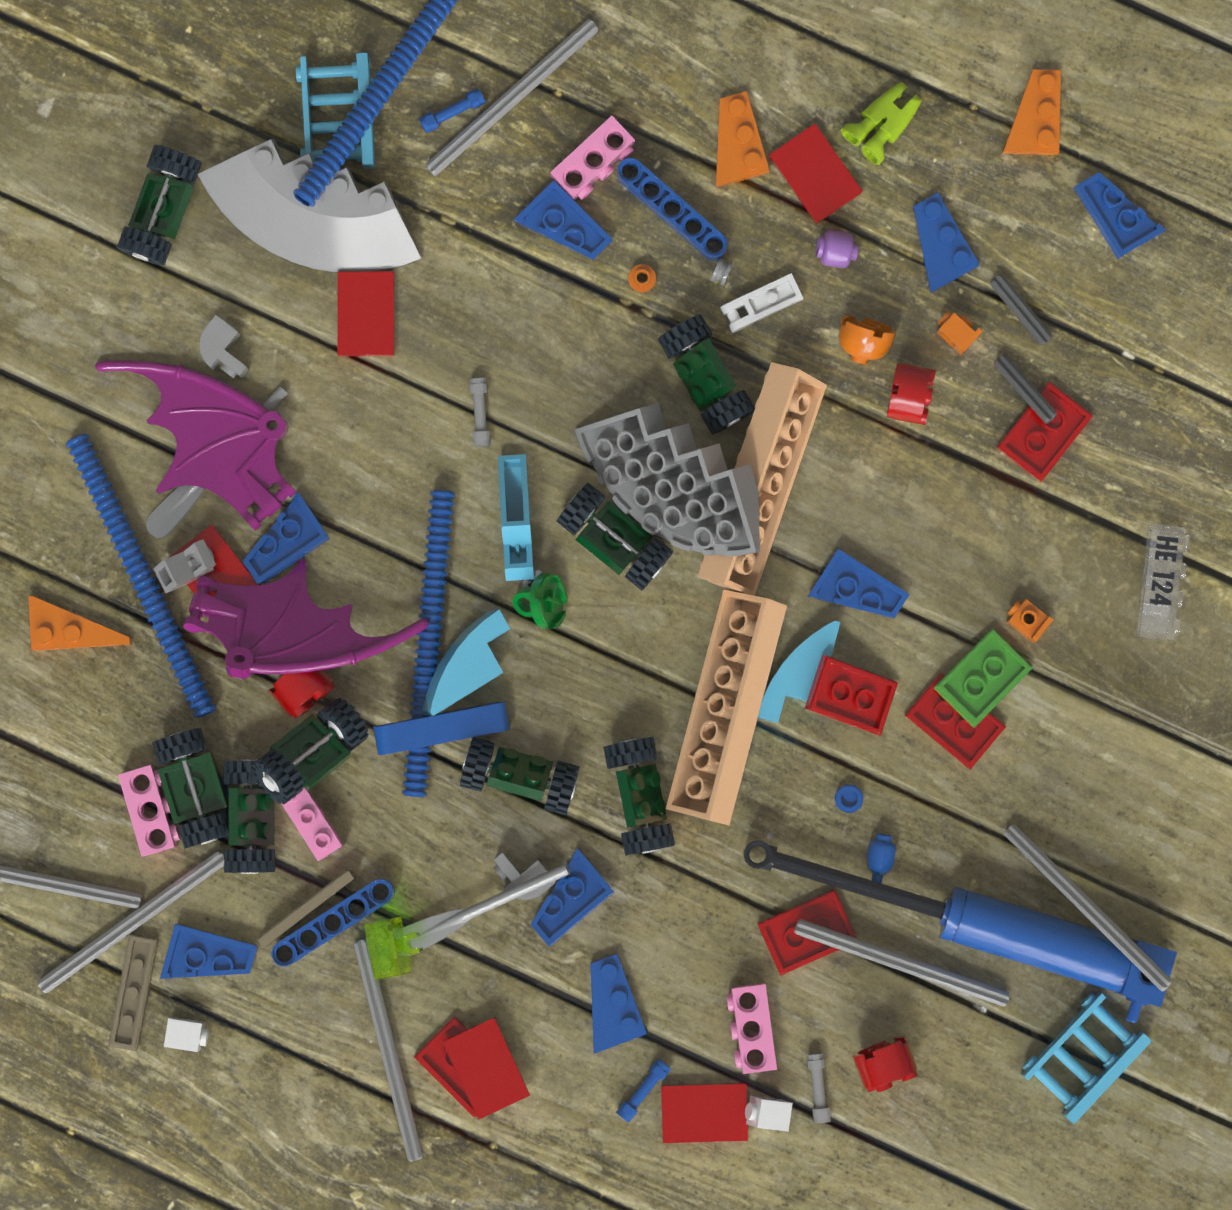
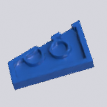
(1115, 216)
(565, 222)
(942, 244)
(286, 542)
(857, 587)
(571, 900)
(206, 954)
(613, 1005)

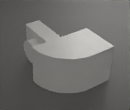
(215, 344)
(185, 566)
(507, 870)

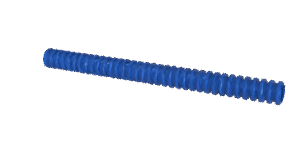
(372, 101)
(141, 575)
(429, 638)

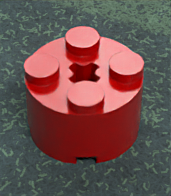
(911, 393)
(298, 690)
(885, 1063)

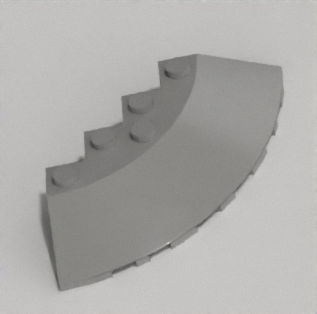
(338, 234)
(672, 485)

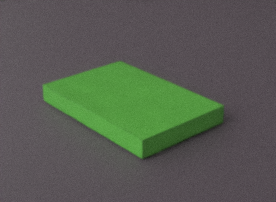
(983, 678)

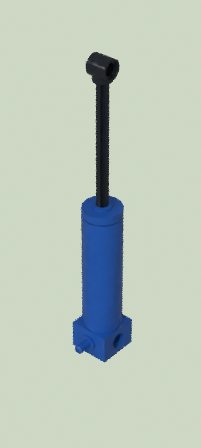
(1003, 930)

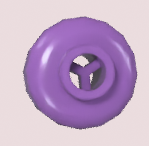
(836, 248)

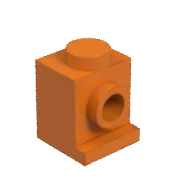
(957, 331)
(1030, 631)

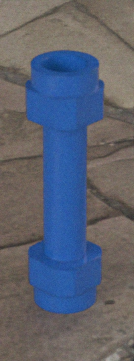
(473, 99)
(628, 1109)

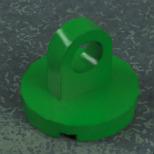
(546, 601)

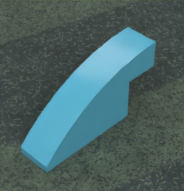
(515, 517)
(466, 664)
(798, 672)

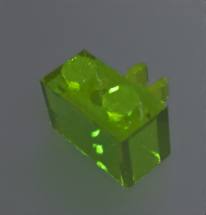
(389, 947)

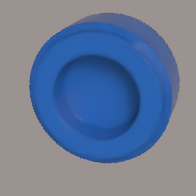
(848, 798)

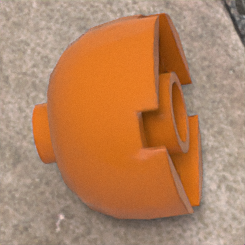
(865, 338)

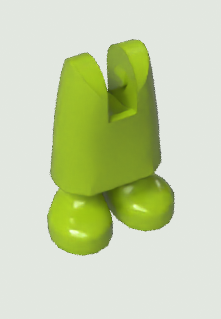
(885, 119)

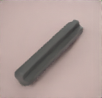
(1021, 309)
(1025, 388)

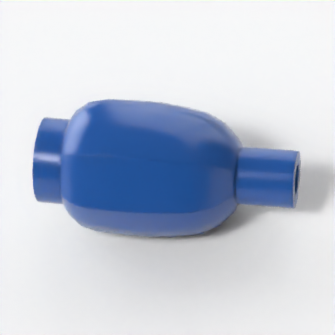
(880, 856)

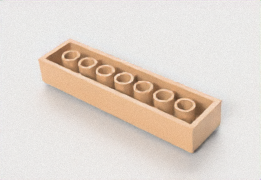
(774, 449)
(726, 707)

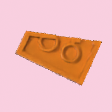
(1038, 117)
(739, 143)

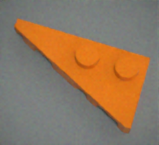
(59, 629)

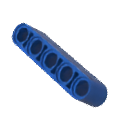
(665, 197)
(441, 728)
(320, 928)

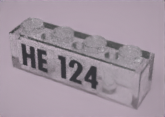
(1161, 582)

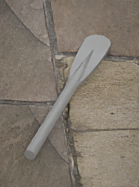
(182, 499)
(442, 925)

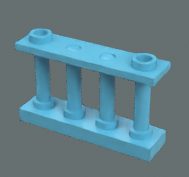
(359, 70)
(1093, 1084)

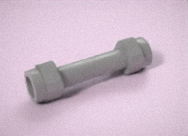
(478, 388)
(820, 1113)

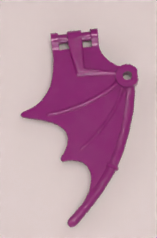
(218, 436)
(281, 629)

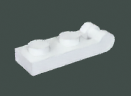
(762, 302)

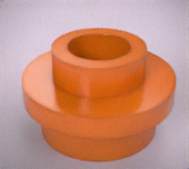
(642, 287)

